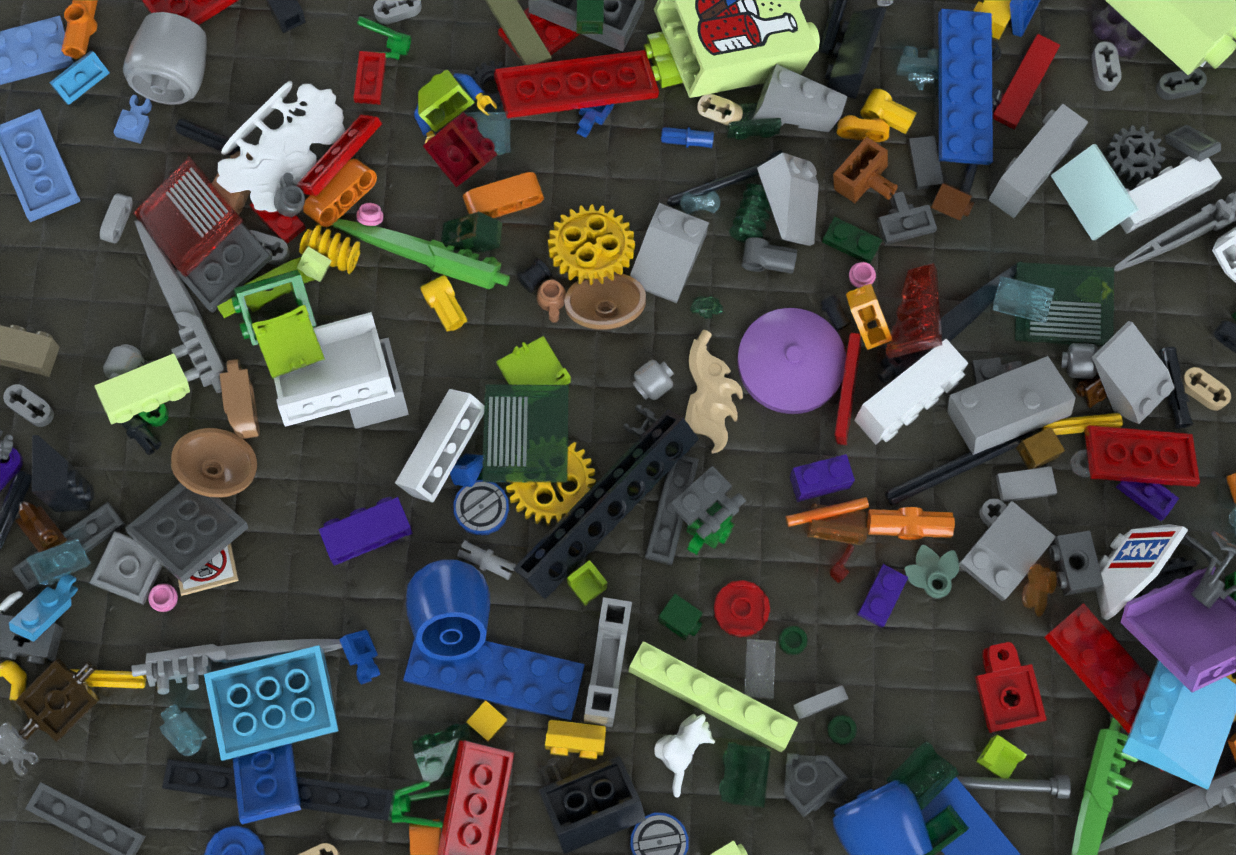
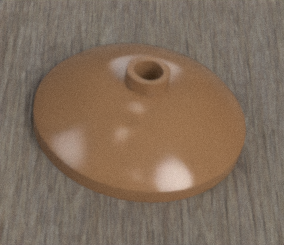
(605, 304)
(213, 462)

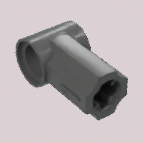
(760, 256)

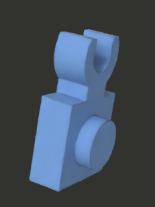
(133, 123)

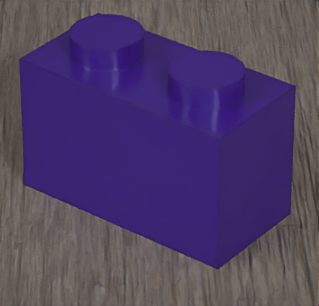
(821, 478)

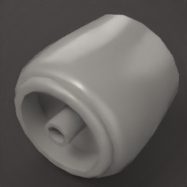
(166, 59)

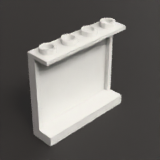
(347, 378)

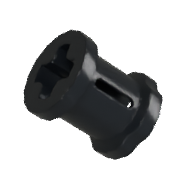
(533, 275)

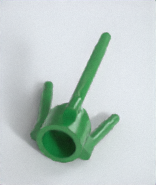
(397, 42)
(403, 801)

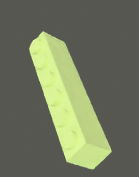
(712, 696)

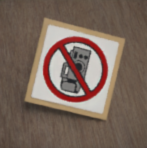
(216, 572)

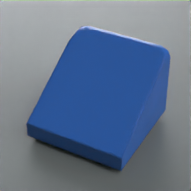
(467, 470)

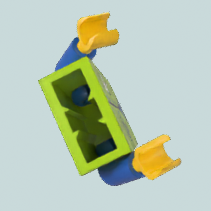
(445, 99)

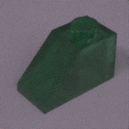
(472, 232)

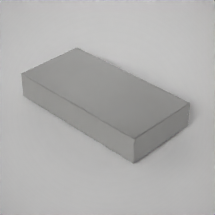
(1026, 484)

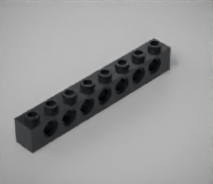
(606, 504)

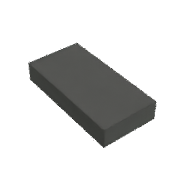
(1193, 143)
(925, 162)

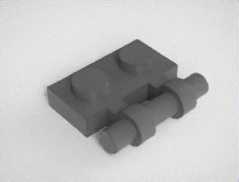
(702, 496)

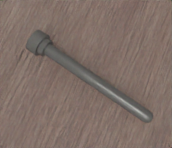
(1055, 786)

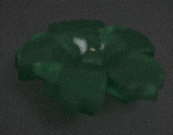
(706, 306)

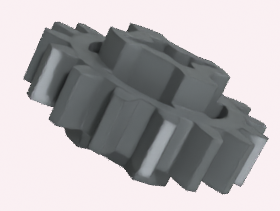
(1135, 153)

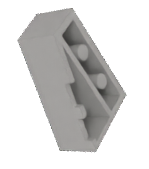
(799, 101)

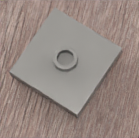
(126, 569)

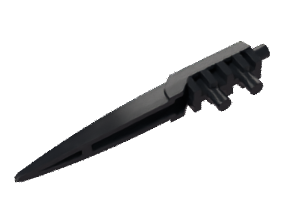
(951, 325)

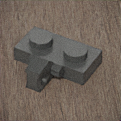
(905, 221)

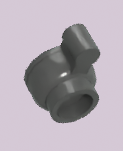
(289, 199)

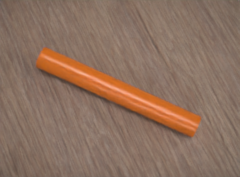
(828, 511)

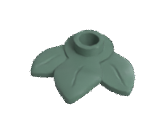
(932, 567)

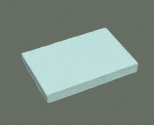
(1094, 192)

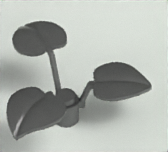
(1210, 586)

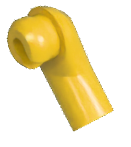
(15, 676)

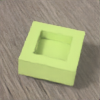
(314, 264)

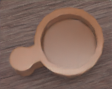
(551, 298)

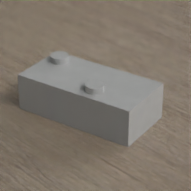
(1038, 160)
(1010, 405)

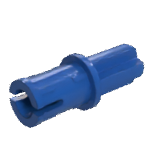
(687, 137)

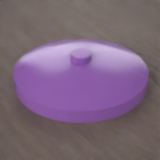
(791, 360)

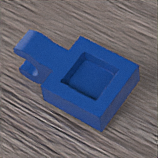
(590, 116)
(361, 651)

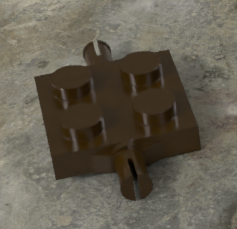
(57, 700)

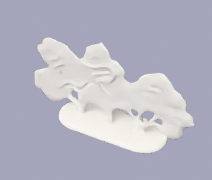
(282, 148)

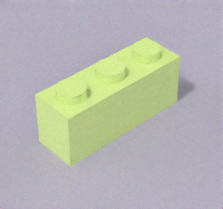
(142, 389)

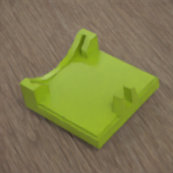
(288, 342)
(533, 365)

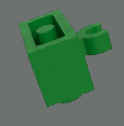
(712, 539)

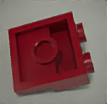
(460, 149)

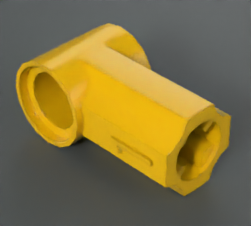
(881, 106)
(441, 297)

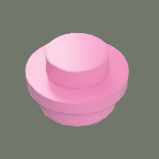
(369, 214)
(862, 274)
(163, 597)

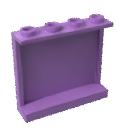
(1184, 633)

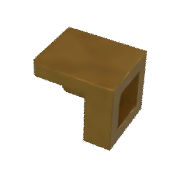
(1040, 448)

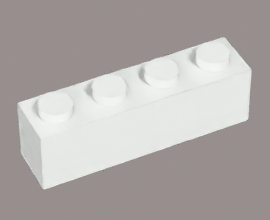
(1170, 190)
(441, 445)

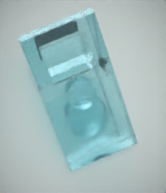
(58, 562)

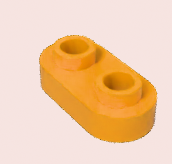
(858, 129)

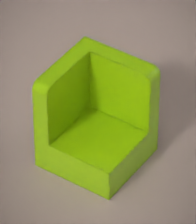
(587, 582)
(1000, 757)

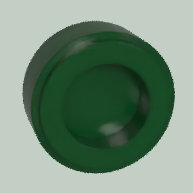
(792, 640)
(841, 729)

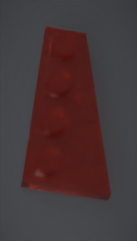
(918, 315)

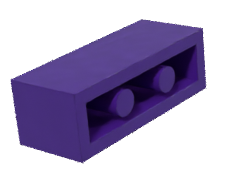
(365, 530)

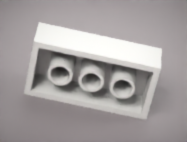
(911, 392)

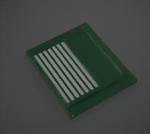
(1080, 305)
(525, 433)

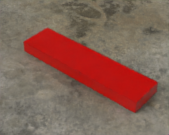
(1026, 81)
(338, 154)
(848, 388)

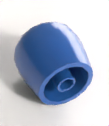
(448, 609)
(883, 823)

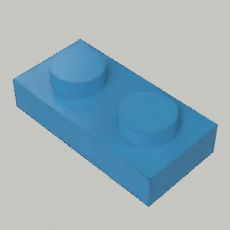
(79, 77)

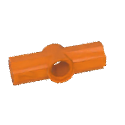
(79, 27)
(910, 523)

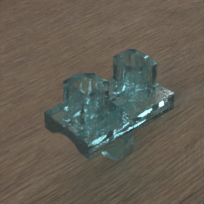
(919, 69)
(182, 731)

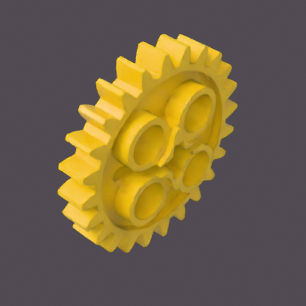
(591, 244)
(528, 492)

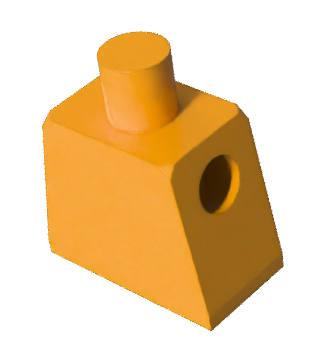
(865, 309)

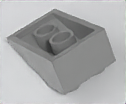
(792, 196)
(669, 252)
(1132, 374)
(386, 408)
(1007, 551)

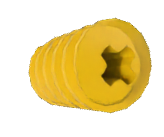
(339, 252)

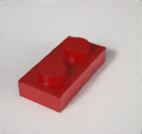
(370, 77)
(282, 226)

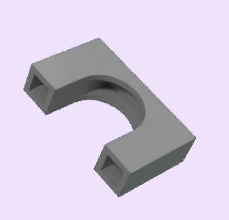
(607, 662)

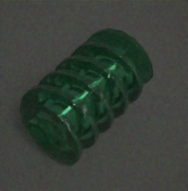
(751, 214)

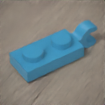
(44, 609)

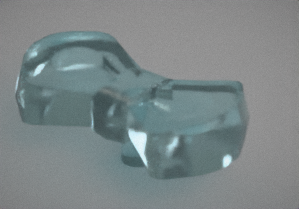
(691, 203)

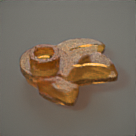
(1036, 591)

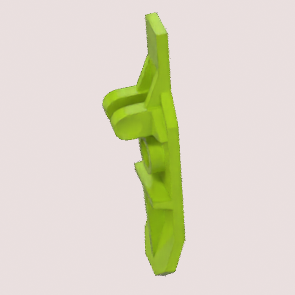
(258, 299)

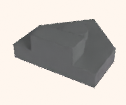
(811, 781)

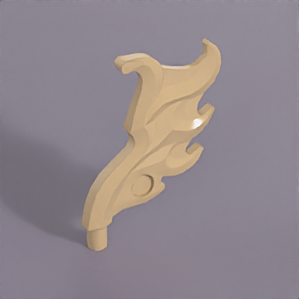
(713, 398)

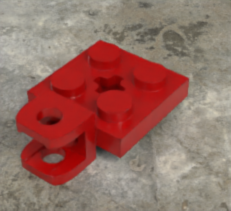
(1005, 676)

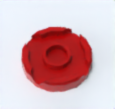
(741, 608)

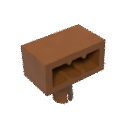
(864, 171)

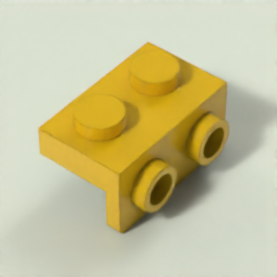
(575, 738)

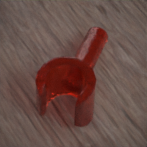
(839, 571)

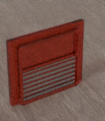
(187, 216)

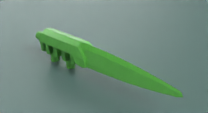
(434, 254)
(1100, 788)

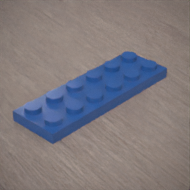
(965, 87)
(503, 677)

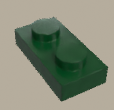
(852, 240)

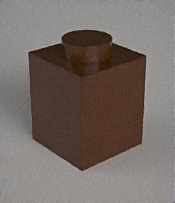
(953, 201)

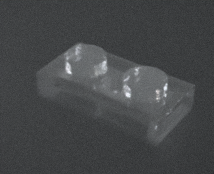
(759, 669)

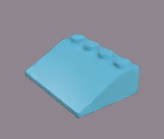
(271, 702)
(1182, 728)

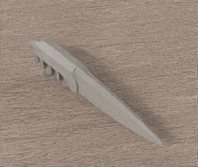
(1210, 218)
(192, 331)
(203, 659)
(1176, 809)

